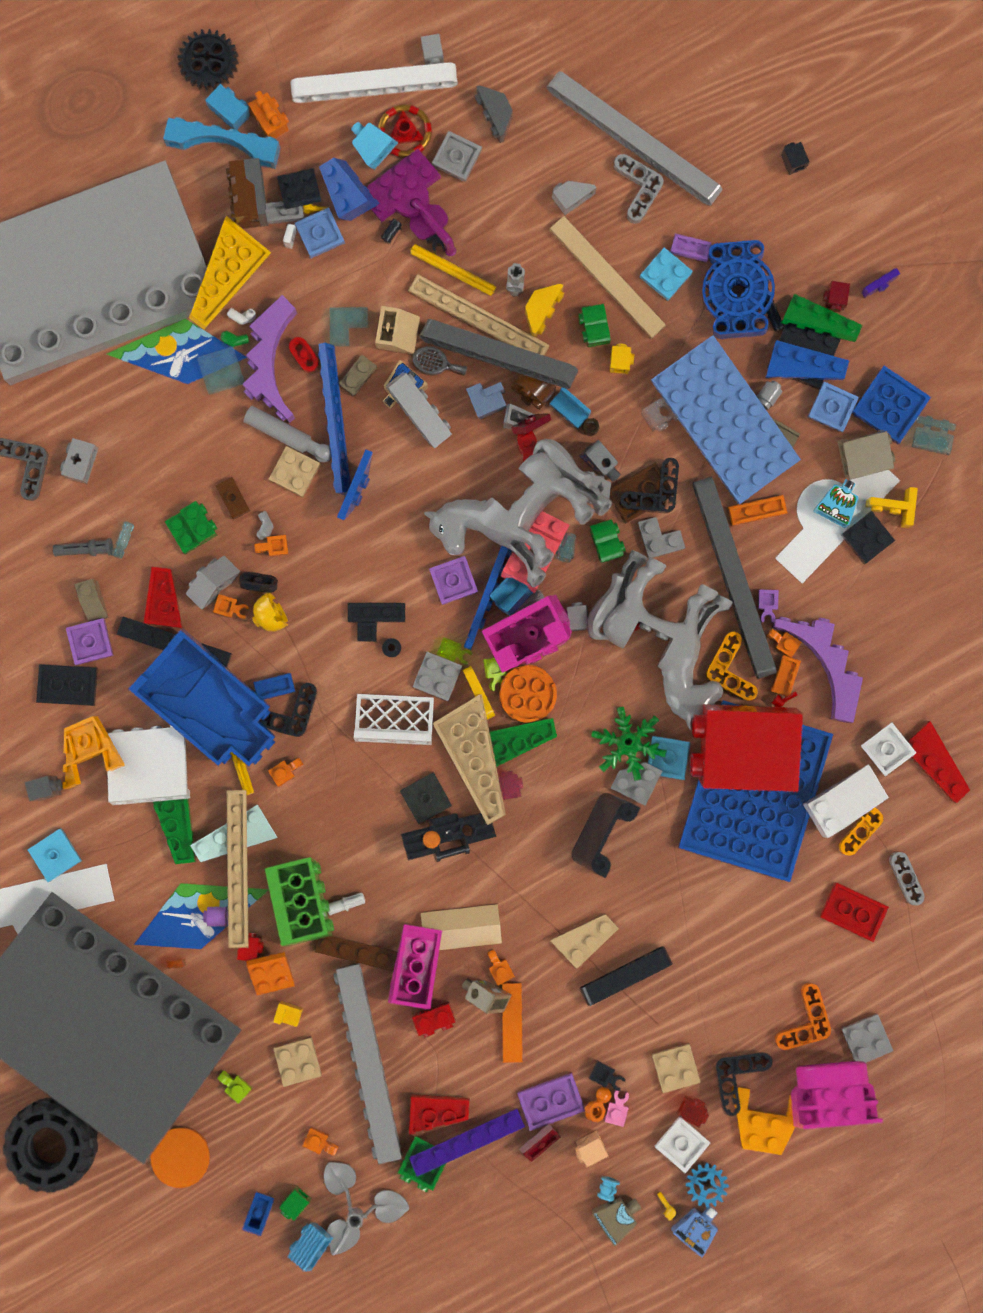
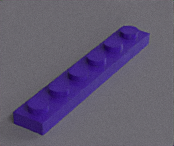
(466, 1142)

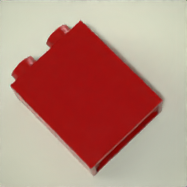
(748, 747)

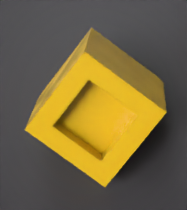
(288, 1014)

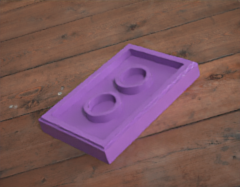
(551, 1101)

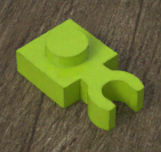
(493, 671)

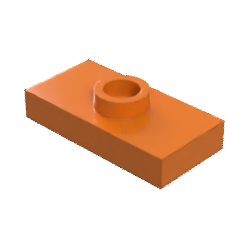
(785, 676)

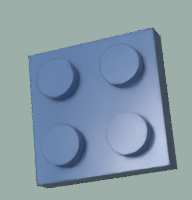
(319, 232)
(833, 407)

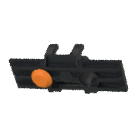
(443, 830)

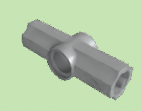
(515, 279)

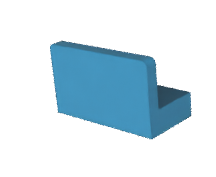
(570, 408)
(510, 595)

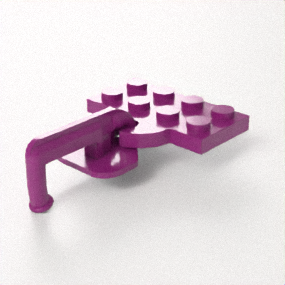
(406, 187)

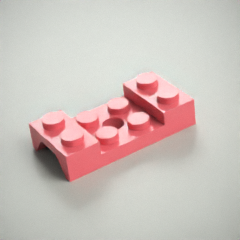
(552, 531)

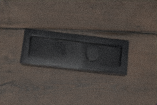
(376, 612)

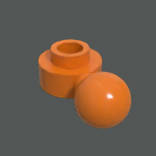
(603, 1096)

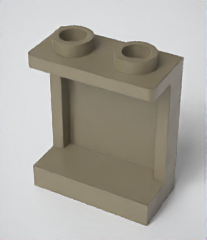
(866, 454)

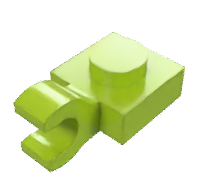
(236, 1088)

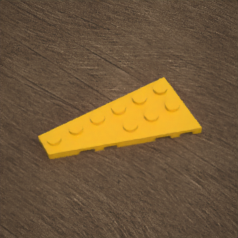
(229, 268)

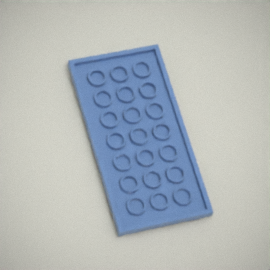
(725, 419)

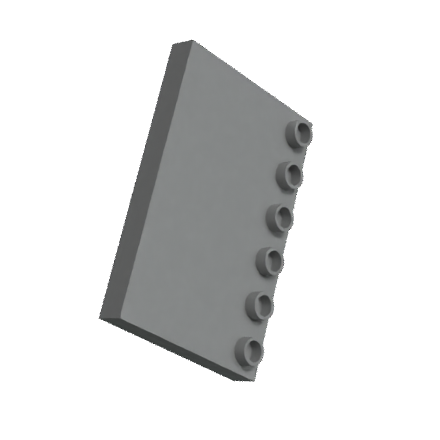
(95, 272)

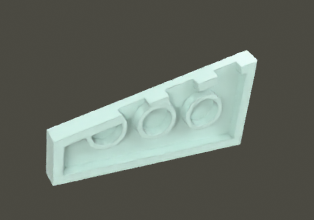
(216, 842)

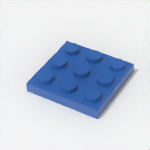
(891, 404)

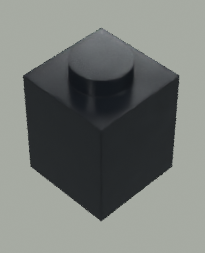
(795, 157)

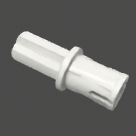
(346, 903)

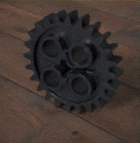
(210, 43)

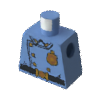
(696, 1229)

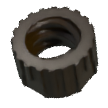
(588, 421)

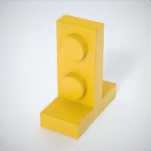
(895, 507)

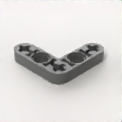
(32, 463)

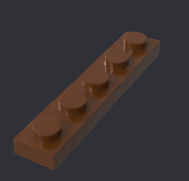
(357, 952)

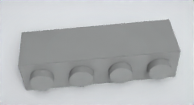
(418, 409)

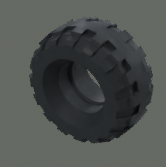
(32, 1170)

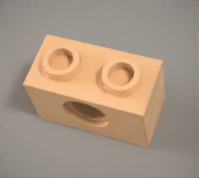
(590, 1149)

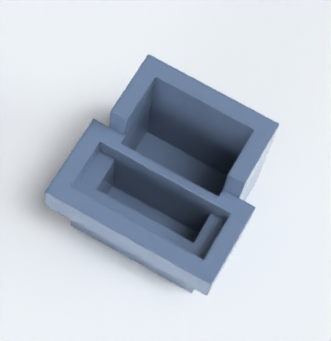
(487, 400)

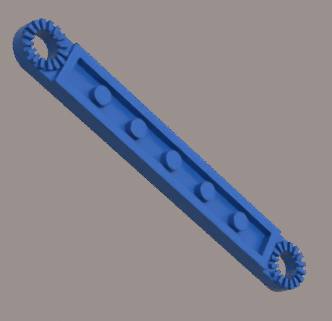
(486, 603)

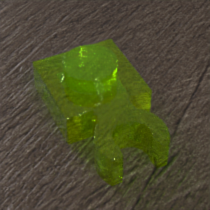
(451, 650)

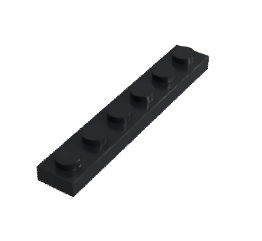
(160, 638)

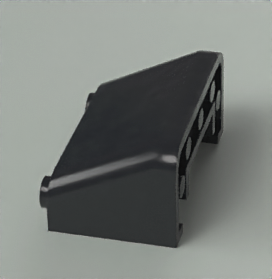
(597, 830)

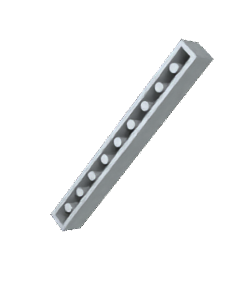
(369, 1063)

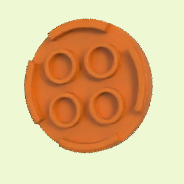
(527, 693)
(181, 1158)

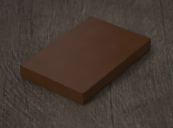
(644, 481)

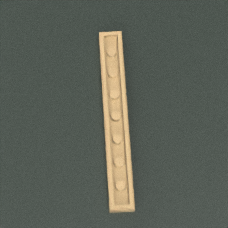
(607, 277)
(475, 316)
(237, 869)

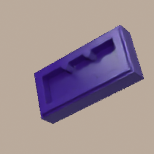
(881, 283)

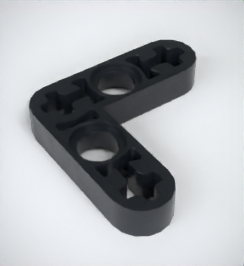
(657, 499)
(289, 721)
(735, 1070)

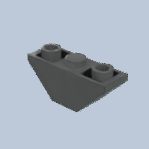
(496, 110)

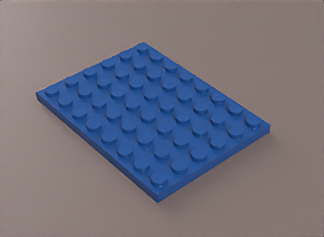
(757, 826)

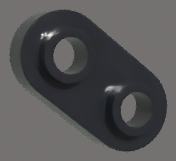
(258, 582)

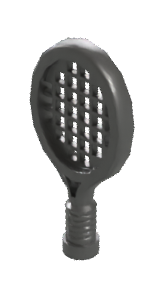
(454, 367)

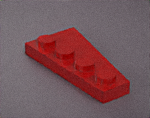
(937, 763)

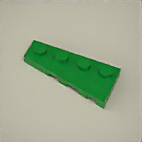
(517, 740)
(177, 827)

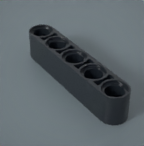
(626, 976)

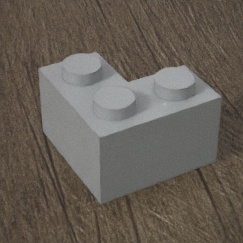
(211, 581)

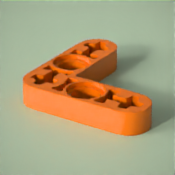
(811, 1027)

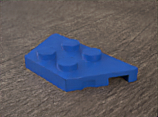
(360, 481)

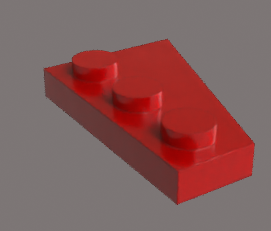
(162, 601)
(435, 1111)

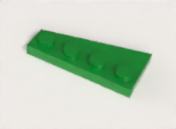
(811, 315)

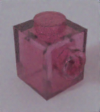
(510, 785)

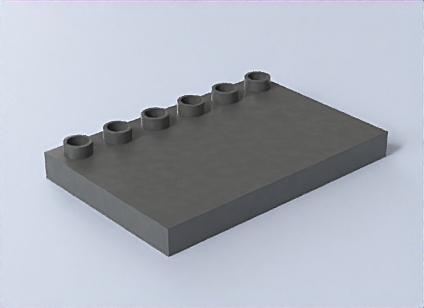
(104, 1028)

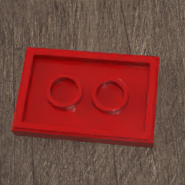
(854, 912)

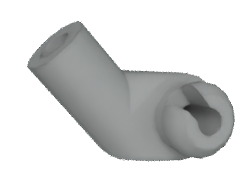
(266, 527)

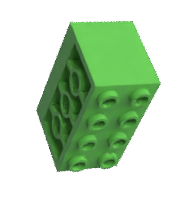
(286, 899)

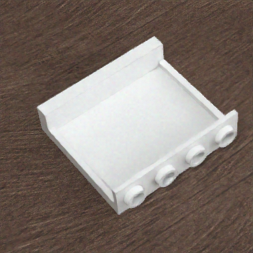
(153, 766)

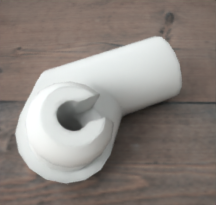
(242, 318)

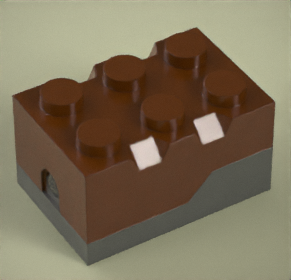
(247, 193)

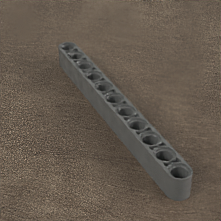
(734, 578)

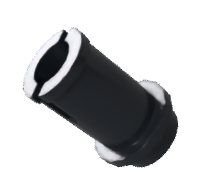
(390, 232)

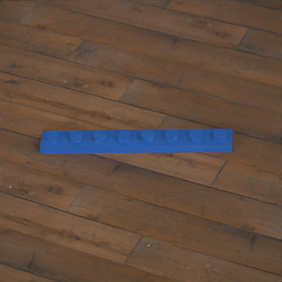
(334, 418)

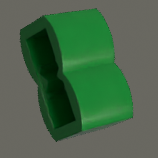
(595, 325)
(607, 541)

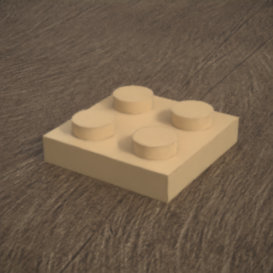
(294, 471)
(297, 1061)
(676, 1068)

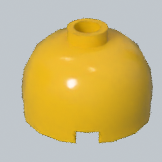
(269, 614)

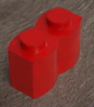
(526, 444)

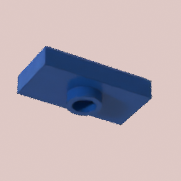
(274, 686)

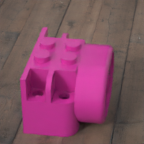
(529, 633)
(833, 1096)

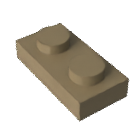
(358, 375)

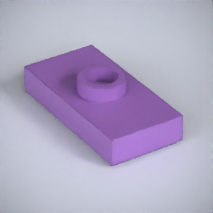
(690, 247)

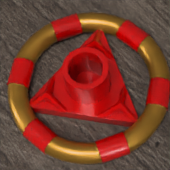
(405, 130)

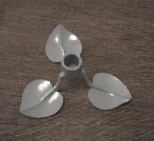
(345, 1235)

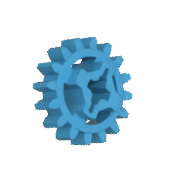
(710, 1177)

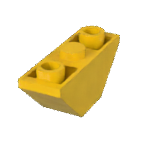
(541, 307)

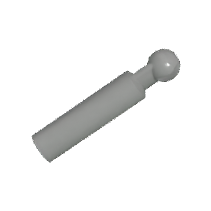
(286, 434)

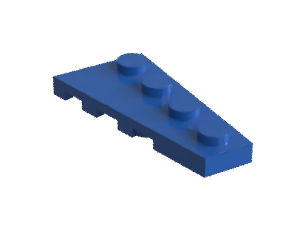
(798, 362)

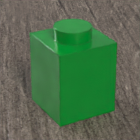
(294, 1203)

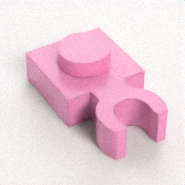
(617, 1111)

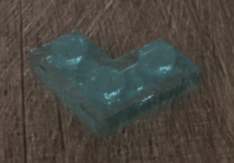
(344, 318)

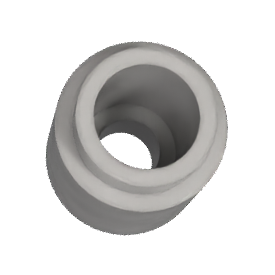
(769, 394)

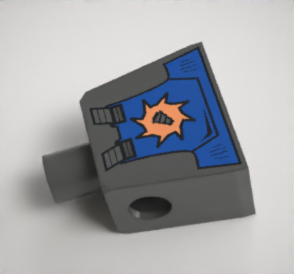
(593, 458)

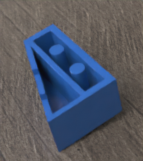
(346, 190)

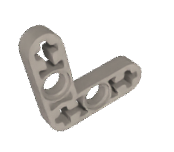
(644, 181)

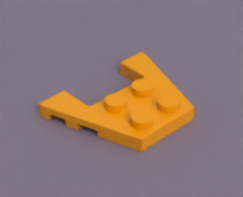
(85, 742)
(763, 1130)

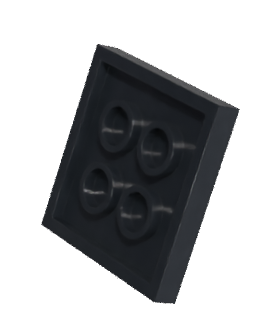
(810, 340)

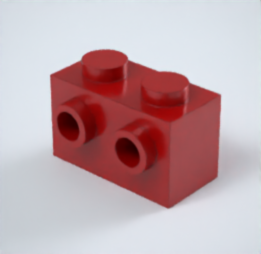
(433, 1019)

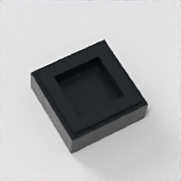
(367, 632)

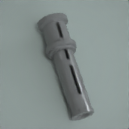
(92, 547)

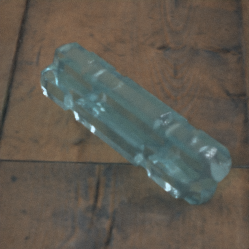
(123, 539)

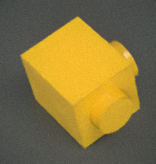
(621, 359)

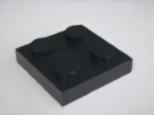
(299, 188)
(867, 537)

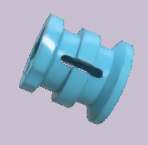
(608, 1188)

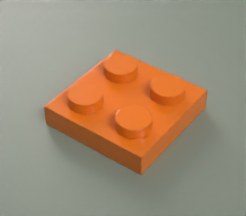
(270, 973)

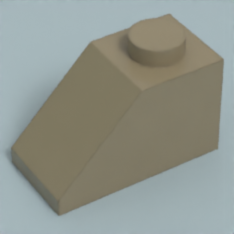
(91, 599)

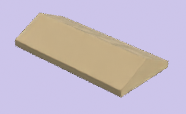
(465, 926)

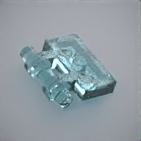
(932, 440)

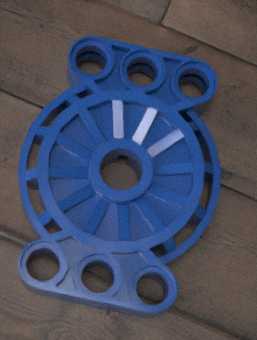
(743, 271)

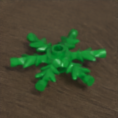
(629, 750)

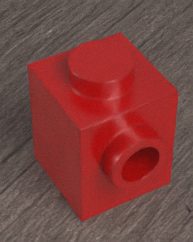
(254, 947)

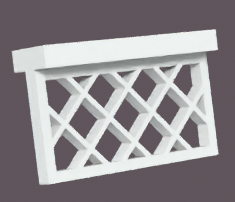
(389, 735)

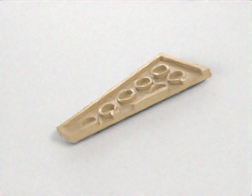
(470, 747)

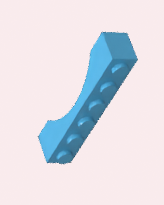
(185, 134)

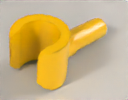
(307, 209)
(670, 1212)

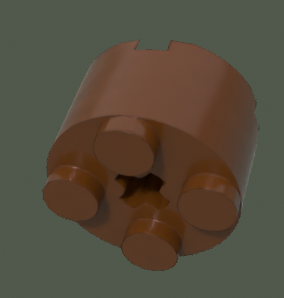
(533, 390)

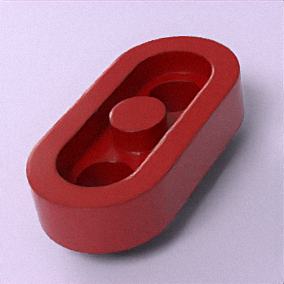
(304, 355)

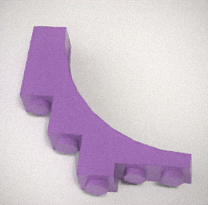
(268, 329)
(817, 637)

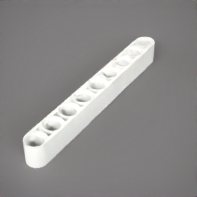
(373, 82)

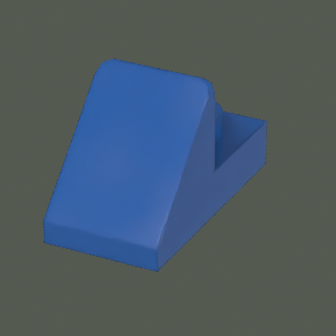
(258, 1214)

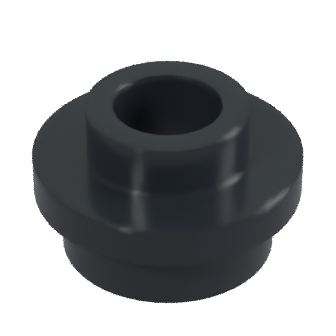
(391, 654)

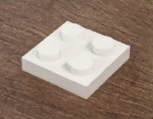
(888, 749)
(682, 1144)

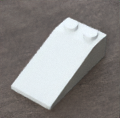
(845, 801)

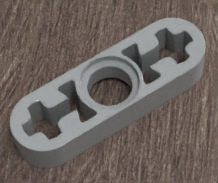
(906, 863)

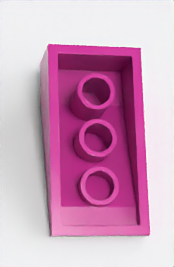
(415, 967)

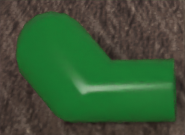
(233, 340)

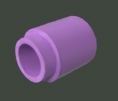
(216, 916)

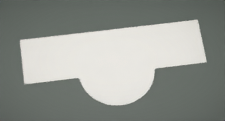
(821, 535)
(77, 888)

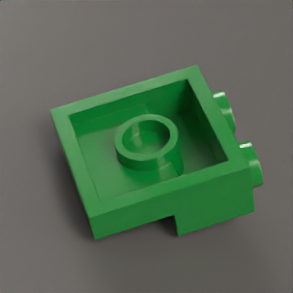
(191, 527)
(425, 1181)

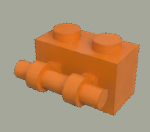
(268, 116)

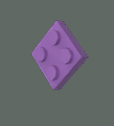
(453, 580)
(89, 641)

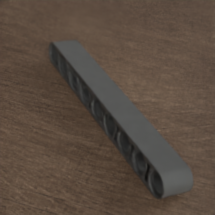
(499, 353)

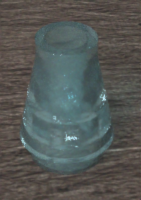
(567, 548)

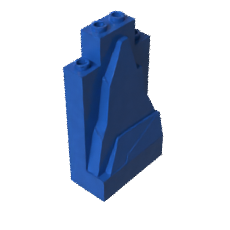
(205, 702)

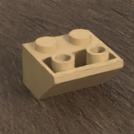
(397, 330)

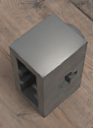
(43, 788)

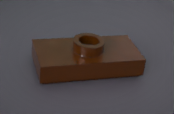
(232, 498)

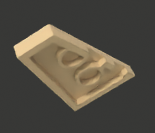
(584, 940)

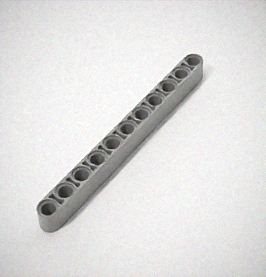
(634, 138)

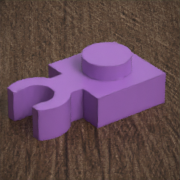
(768, 601)

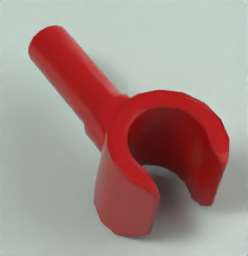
(779, 701)

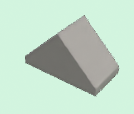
(514, 416)

